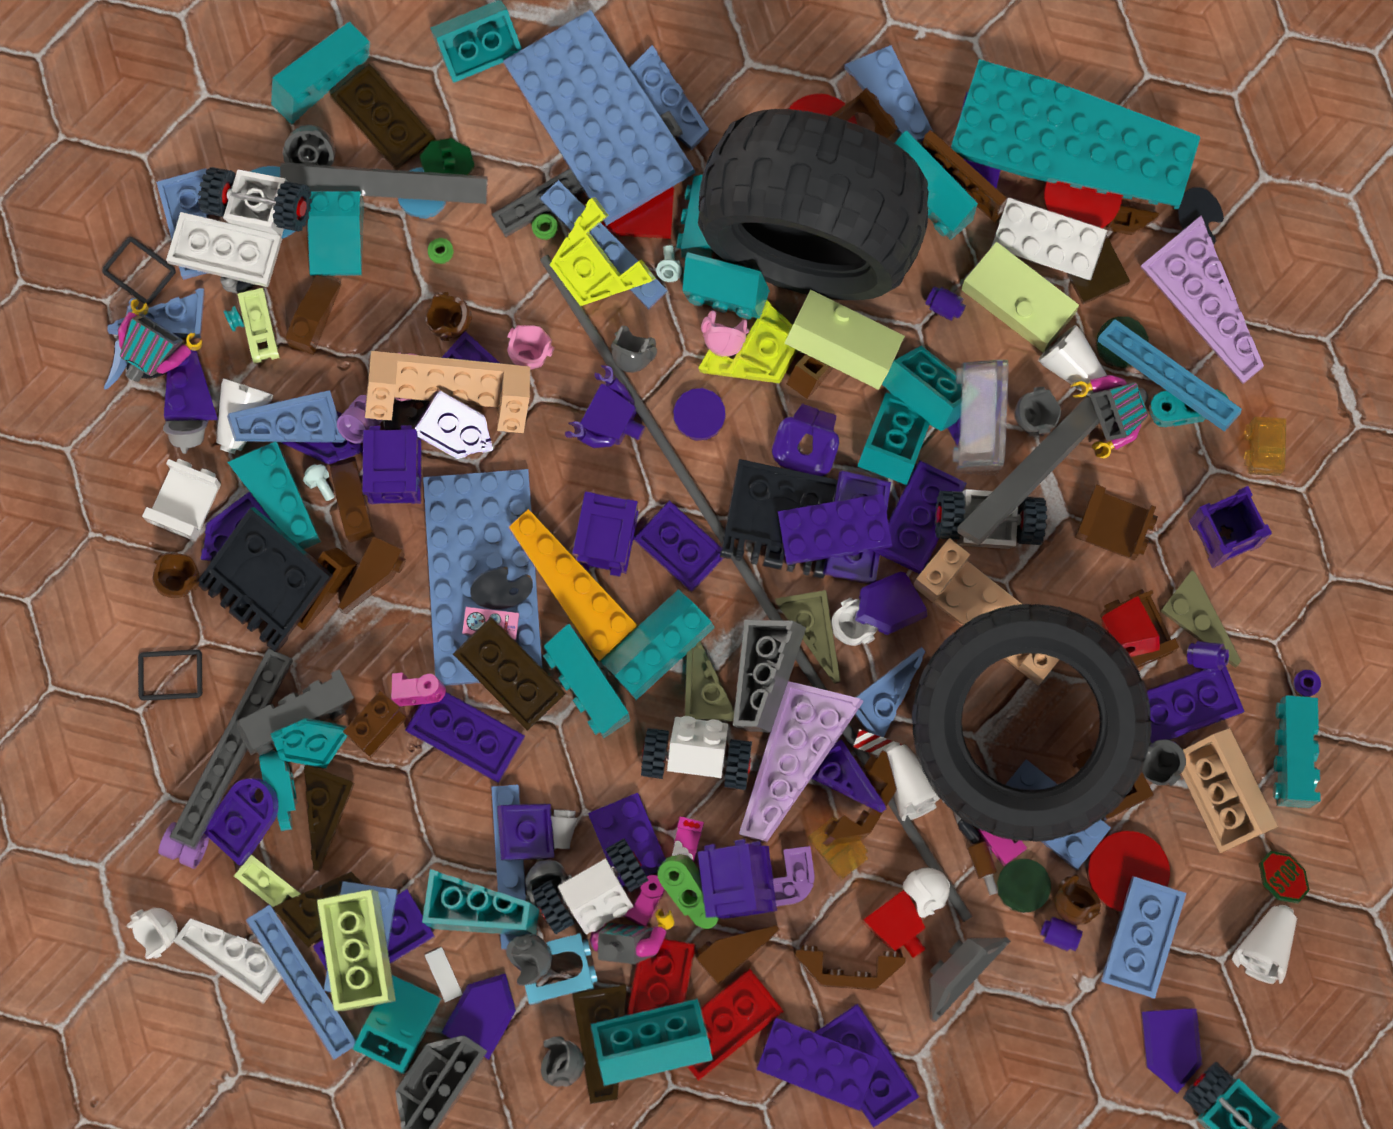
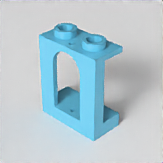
(579, 983)

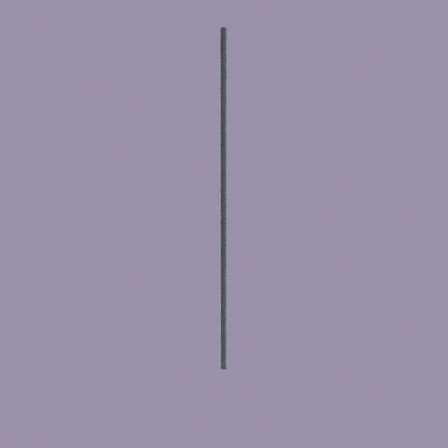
(741, 565)

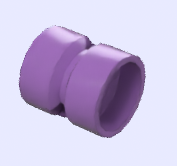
(353, 421)
(186, 855)

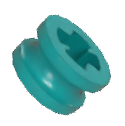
(233, 318)

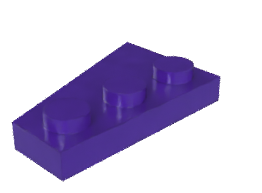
(187, 393)

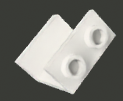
(183, 500)

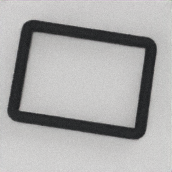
(130, 239)
(169, 696)

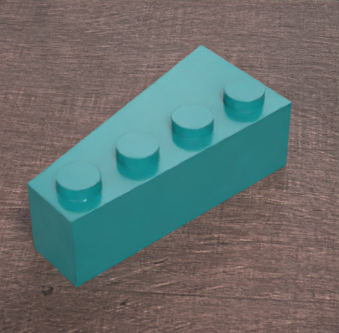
(318, 71)
(274, 488)
(1297, 752)
(473, 908)

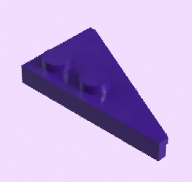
(845, 776)

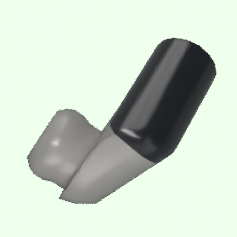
(235, 286)
(967, 830)

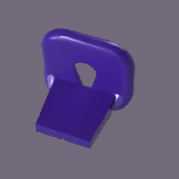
(825, 441)

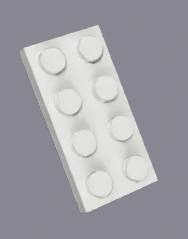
(1050, 238)
(224, 249)

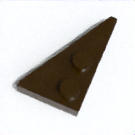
(326, 801)

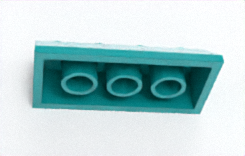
(948, 202)
(657, 644)
(586, 681)
(651, 1042)

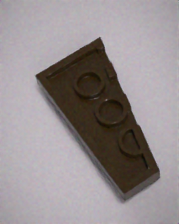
(593, 1008)

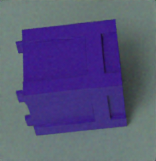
(392, 465)
(1239, 516)
(605, 533)
(737, 880)

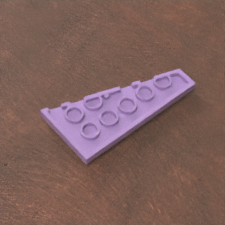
(1199, 289)
(799, 742)

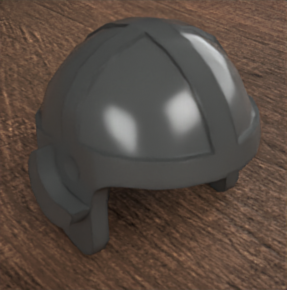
(632, 352)
(1038, 411)
(1164, 762)
(542, 873)
(530, 956)
(562, 1062)

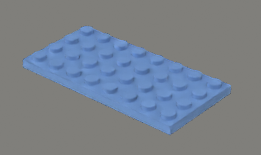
(599, 116)
(465, 537)

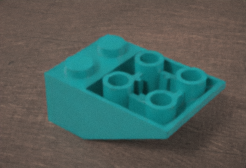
(397, 1027)

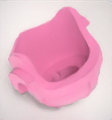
(722, 339)
(529, 346)

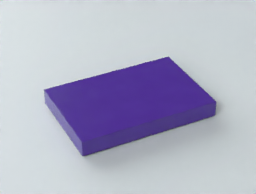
(679, 546)

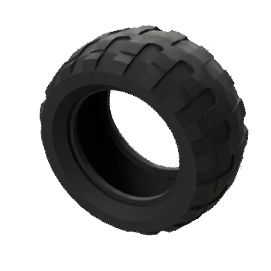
(814, 204)
(1042, 812)

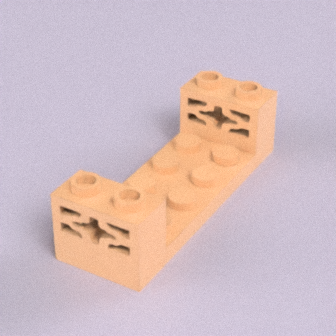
(465, 380)
(967, 593)

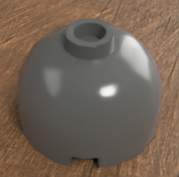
(309, 146)

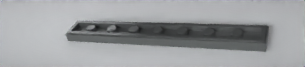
(389, 182)
(529, 206)
(1030, 473)
(229, 751)

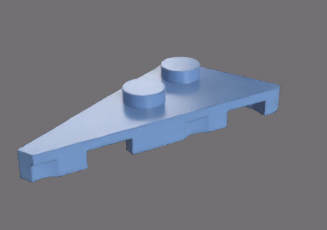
(177, 316)
(886, 695)

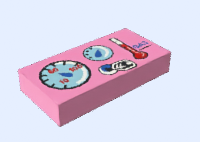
(476, 617)

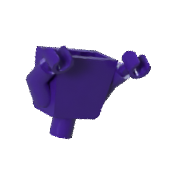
(608, 415)

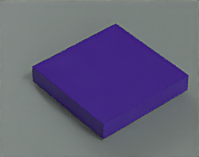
(525, 832)

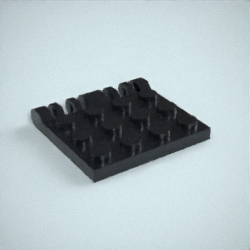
(754, 507)
(267, 576)

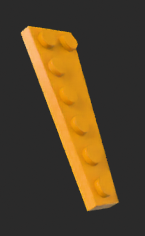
(585, 602)

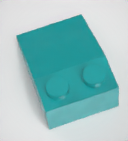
(336, 233)
(894, 440)

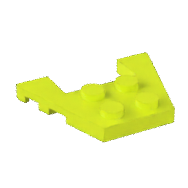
(587, 268)
(763, 353)

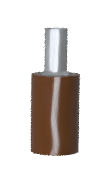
(984, 865)

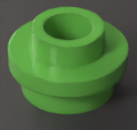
(541, 220)
(443, 257)

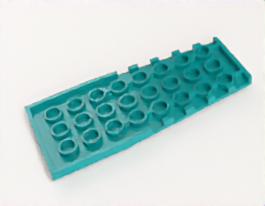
(1071, 137)

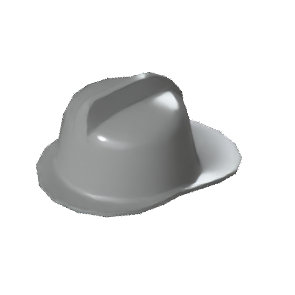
(185, 433)

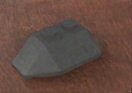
(960, 971)
(437, 1082)

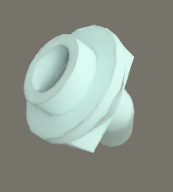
(669, 269)
(316, 476)

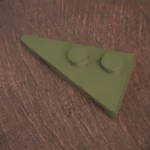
(813, 613)
(1195, 614)
(704, 693)

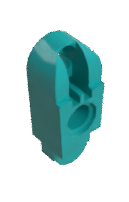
(1178, 413)
(278, 775)

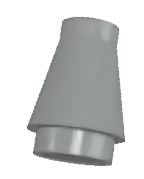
(563, 827)

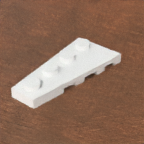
(231, 957)

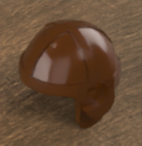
(448, 316)
(175, 575)
(1076, 902)

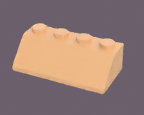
(1226, 791)

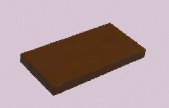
(989, 199)

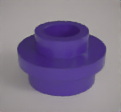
(1301, 688)

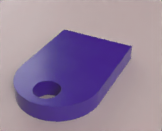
(242, 820)

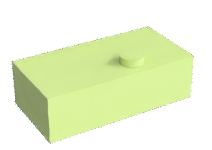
(1020, 297)
(844, 339)
(356, 950)

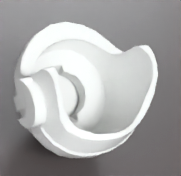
(849, 630)
(928, 889)
(154, 930)

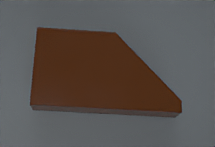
(1131, 220)

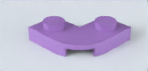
(799, 877)

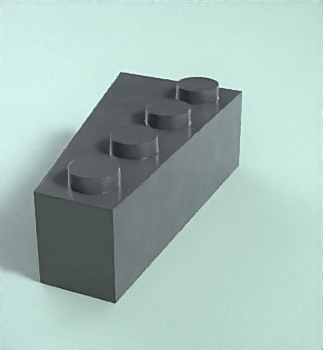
(764, 671)
(317, 702)

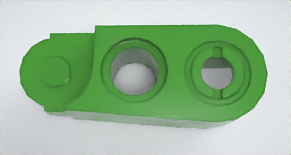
(676, 887)

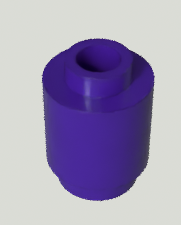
(945, 303)
(1207, 655)
(1061, 934)

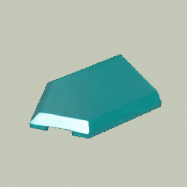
(309, 742)

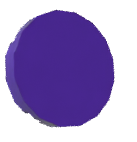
(699, 414)

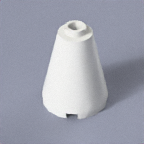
(1073, 358)
(236, 398)
(913, 792)
(1268, 946)

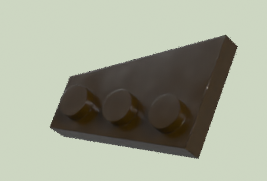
(303, 913)

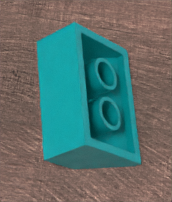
(476, 40)
(692, 238)
(724, 286)
(926, 387)

